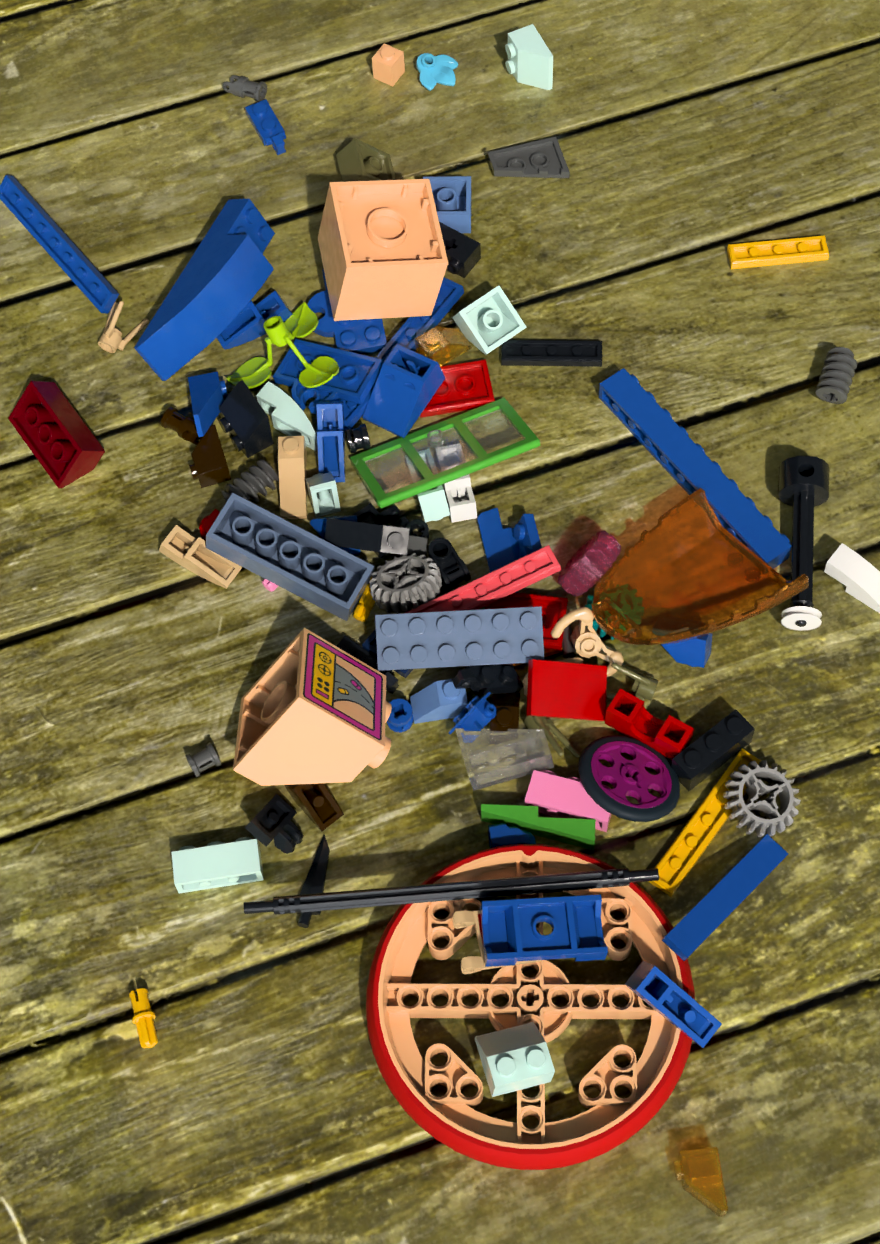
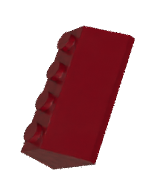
(55, 433)

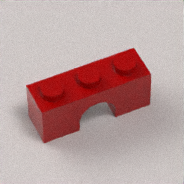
(631, 718)

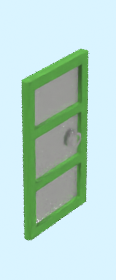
(443, 452)

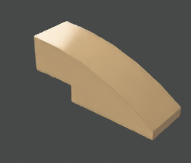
(195, 557)

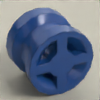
(402, 721)

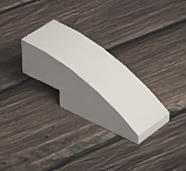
(460, 499)
(857, 574)

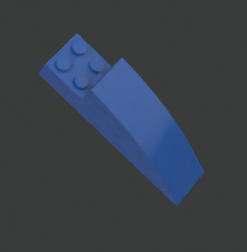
(210, 290)

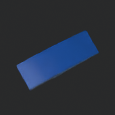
(250, 321)
(331, 438)

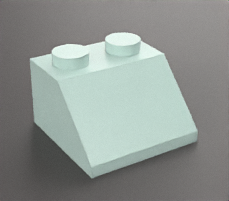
(529, 58)
(489, 321)
(515, 1059)

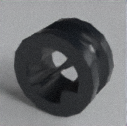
(421, 526)

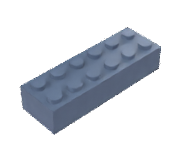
(289, 556)
(459, 638)

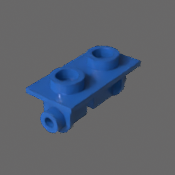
(478, 716)

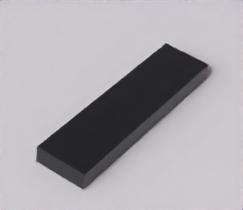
(551, 353)

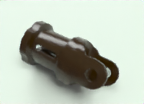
(183, 426)

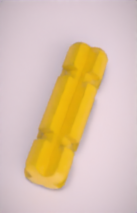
(365, 605)

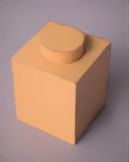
(388, 64)

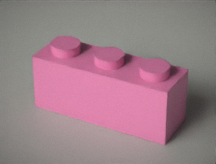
(564, 799)

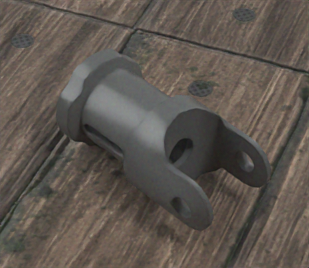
(246, 87)

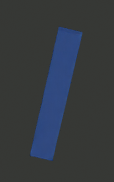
(724, 897)

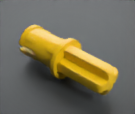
(143, 1018)

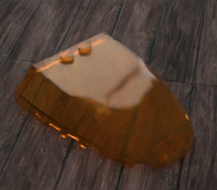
(686, 581)

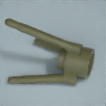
(643, 685)
(534, 722)

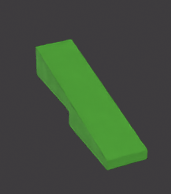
(565, 830)

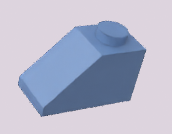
(438, 702)

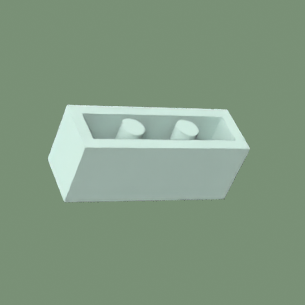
(217, 865)

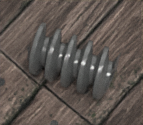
(836, 375)
(252, 482)

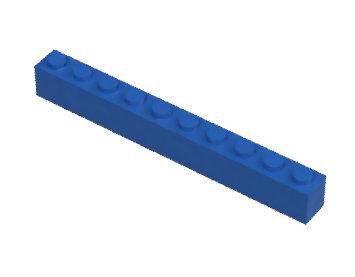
(691, 466)

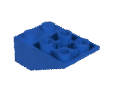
(402, 390)

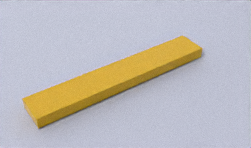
(698, 831)

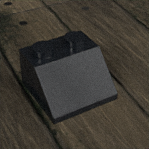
(245, 421)

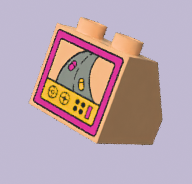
(312, 717)

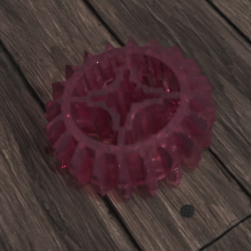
(589, 563)

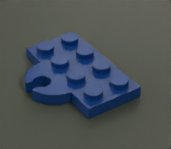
(350, 335)
(352, 383)

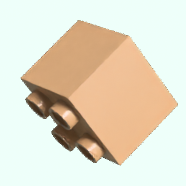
(381, 249)

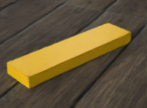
(777, 252)

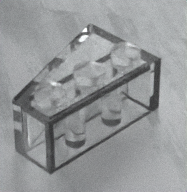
(503, 755)

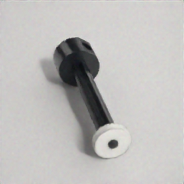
(803, 486)

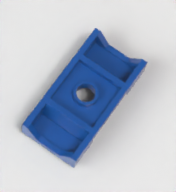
(512, 934)

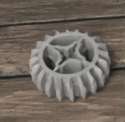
(405, 583)
(756, 788)

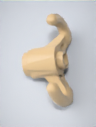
(586, 639)

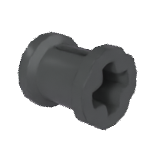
(203, 760)

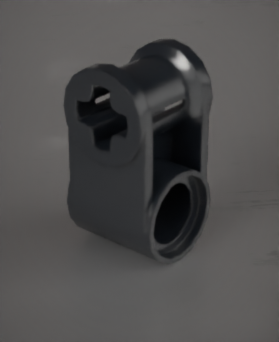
(451, 567)

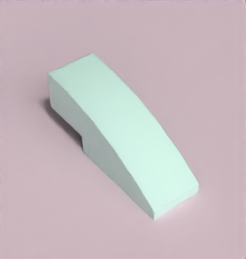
(286, 414)

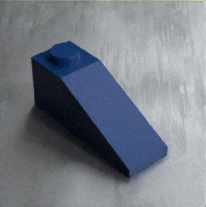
(206, 399)
(673, 1003)

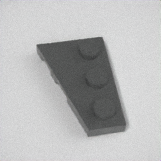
(531, 159)

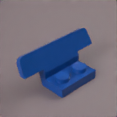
(507, 544)

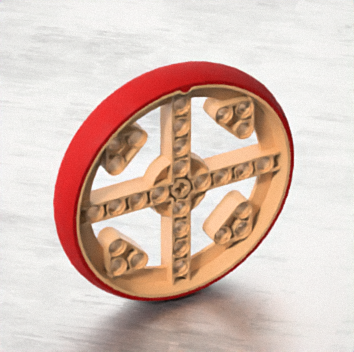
(452, 1116)

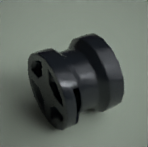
(360, 438)

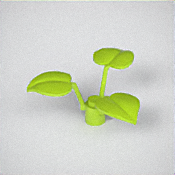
(279, 333)

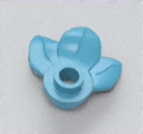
(437, 71)

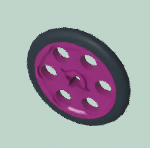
(629, 778)

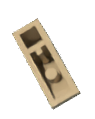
(292, 477)

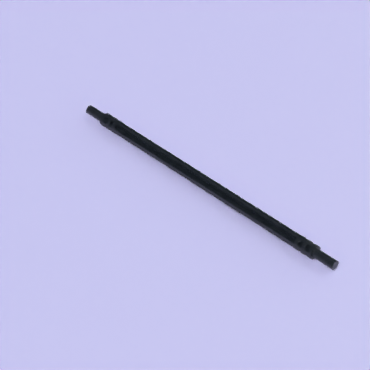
(451, 891)

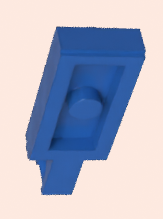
(267, 125)

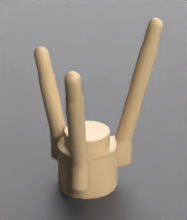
(111, 337)

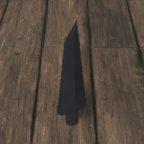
(315, 879)

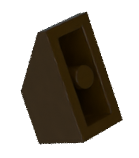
(209, 460)
(507, 711)
(316, 803)

